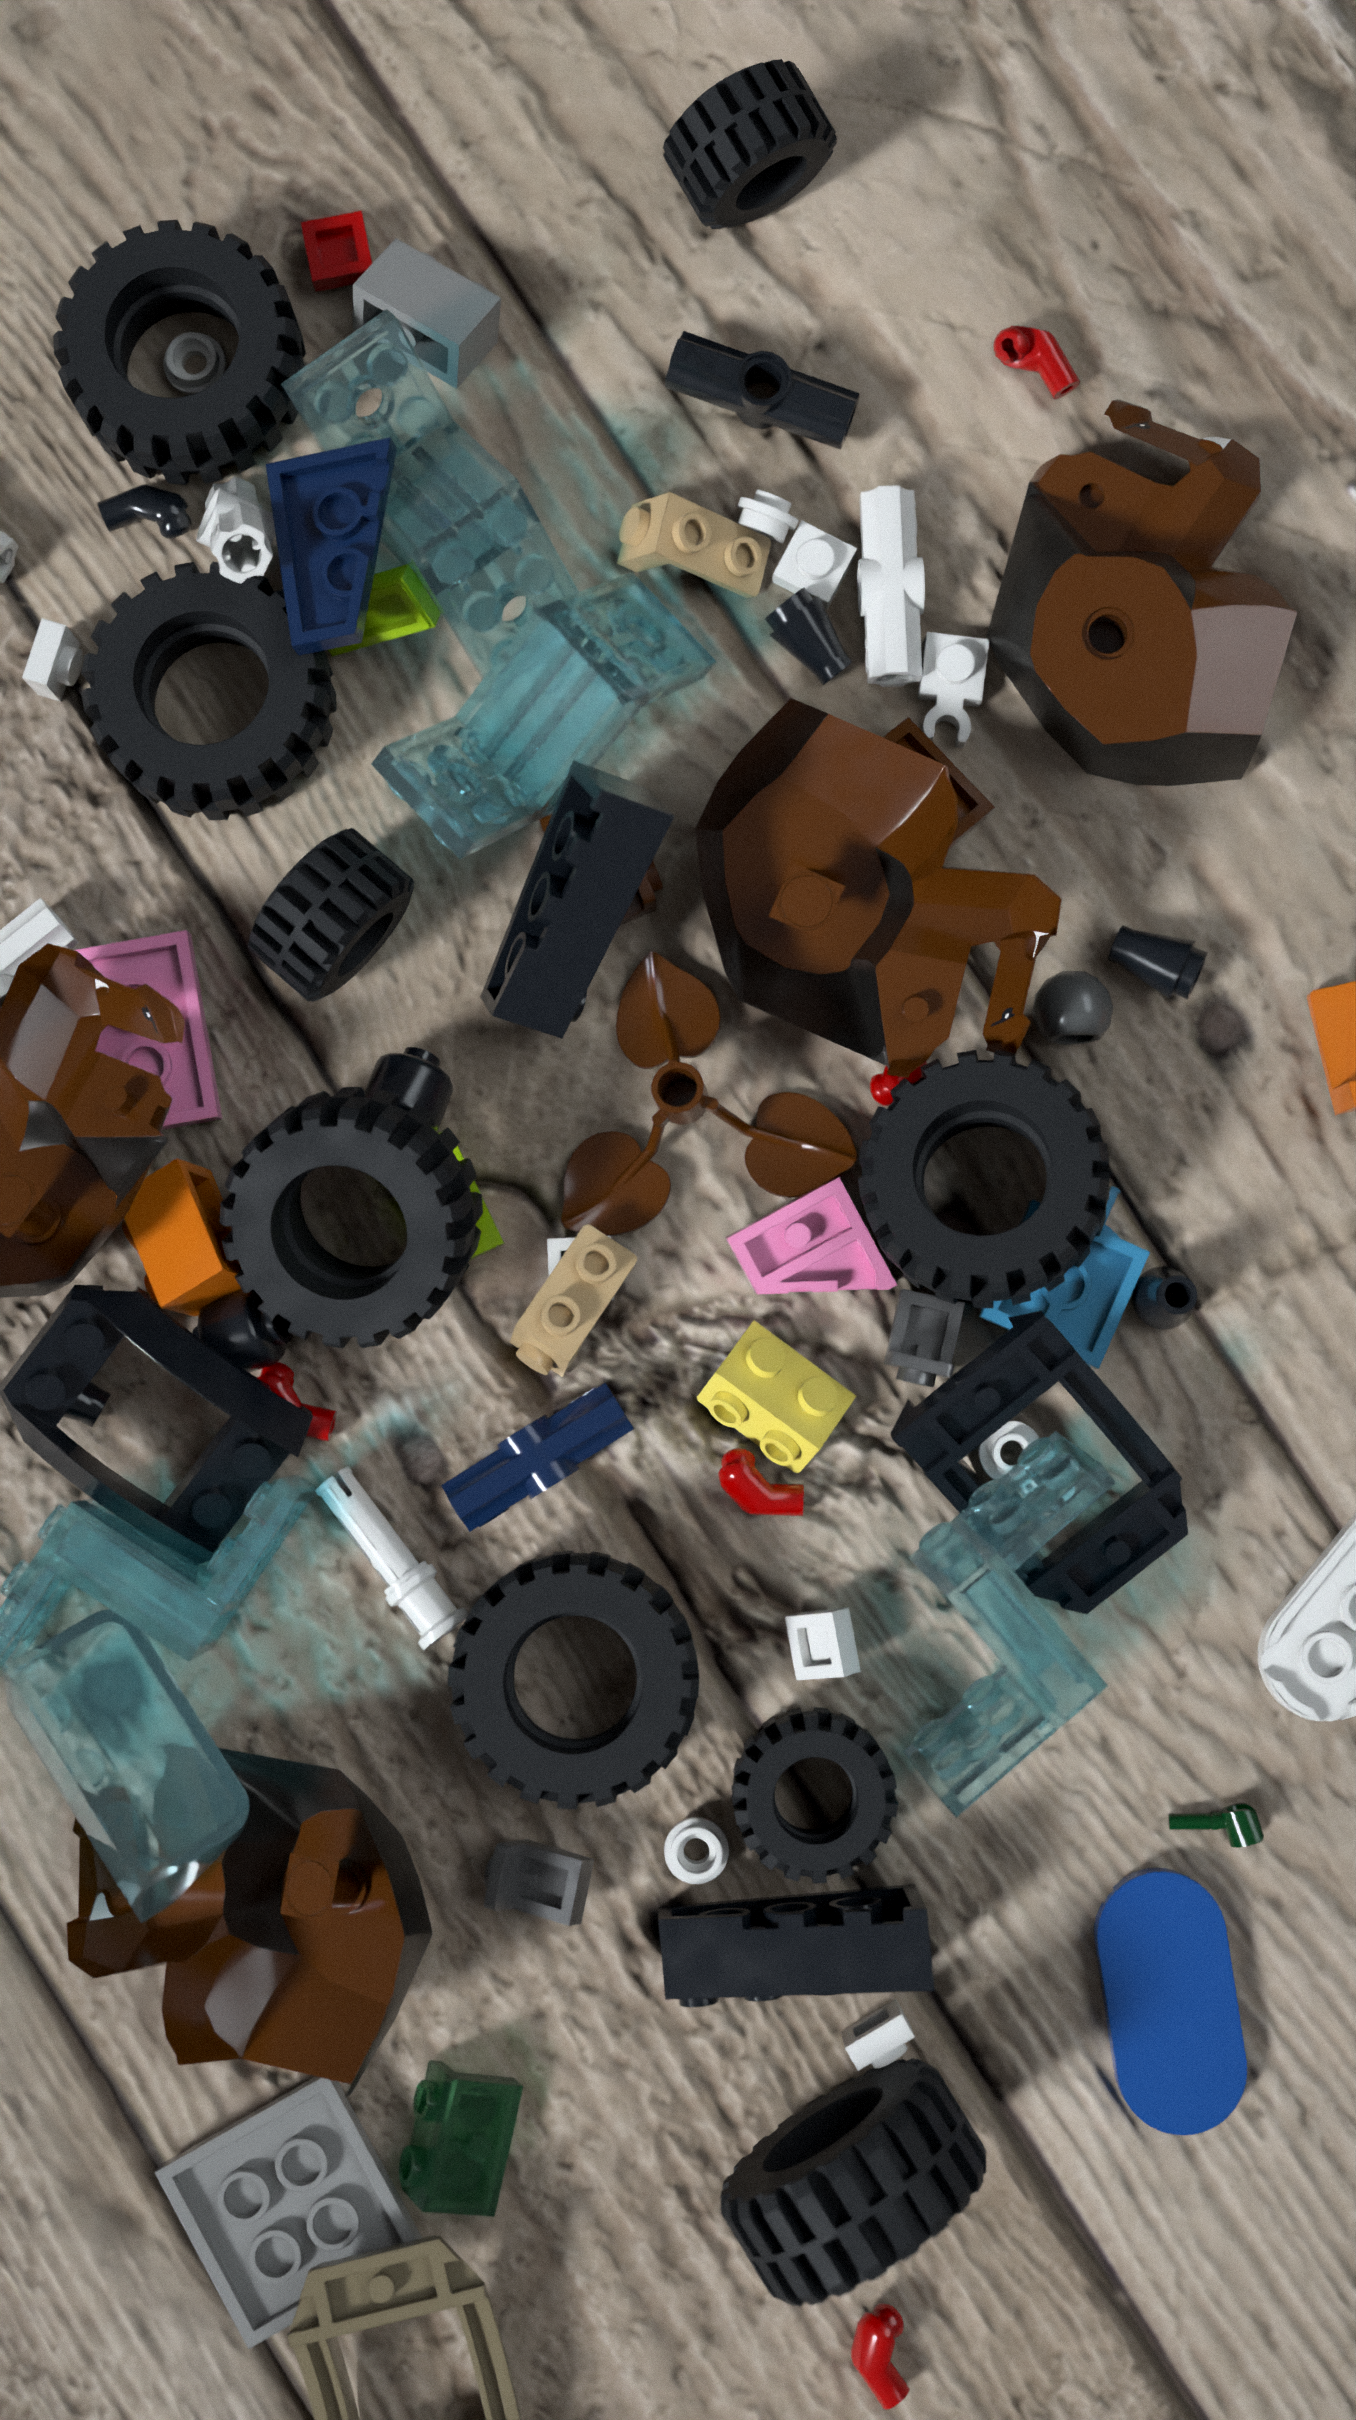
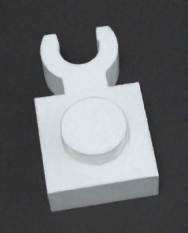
(952, 678)

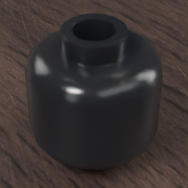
(416, 1079)
(242, 1331)

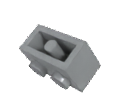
(441, 312)

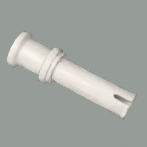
(408, 1582)

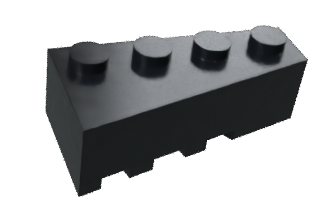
(574, 898)
(797, 1946)

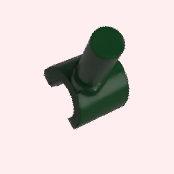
(1238, 1820)

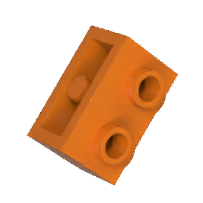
(181, 1237)

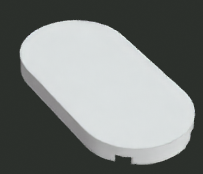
(1311, 1637)

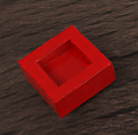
(336, 250)

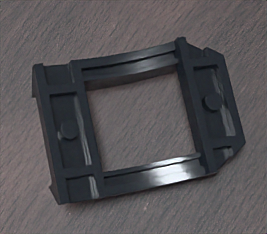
(993, 1392)
(227, 1473)

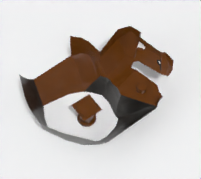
(1122, 624)
(838, 899)
(72, 1117)
(286, 1941)

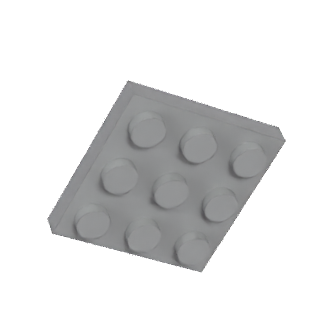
(281, 2197)

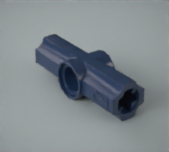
(537, 1457)

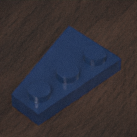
(329, 537)

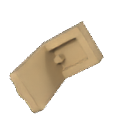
(695, 540)
(571, 1301)

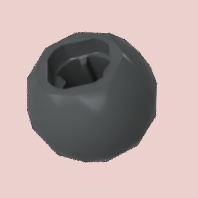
(1072, 1008)

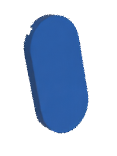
(1170, 2001)

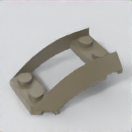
(386, 2289)

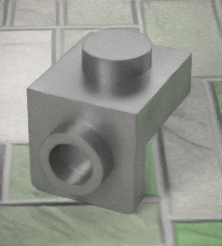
(923, 1337)
(538, 1881)

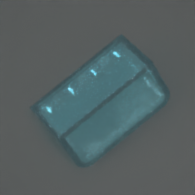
(128, 1757)

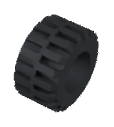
(749, 144)
(330, 914)
(826, 1849)

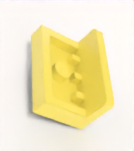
(775, 1398)

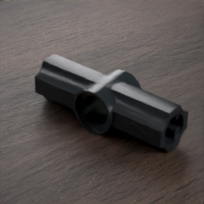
(724, 373)

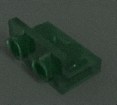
(459, 2141)

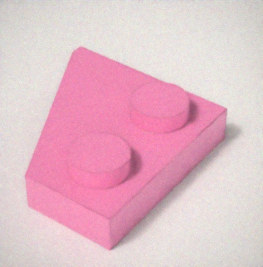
(811, 1247)

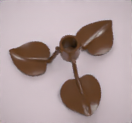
(658, 1021)

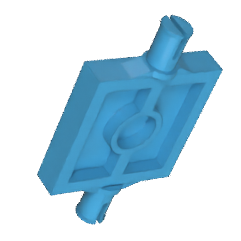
(1091, 1297)

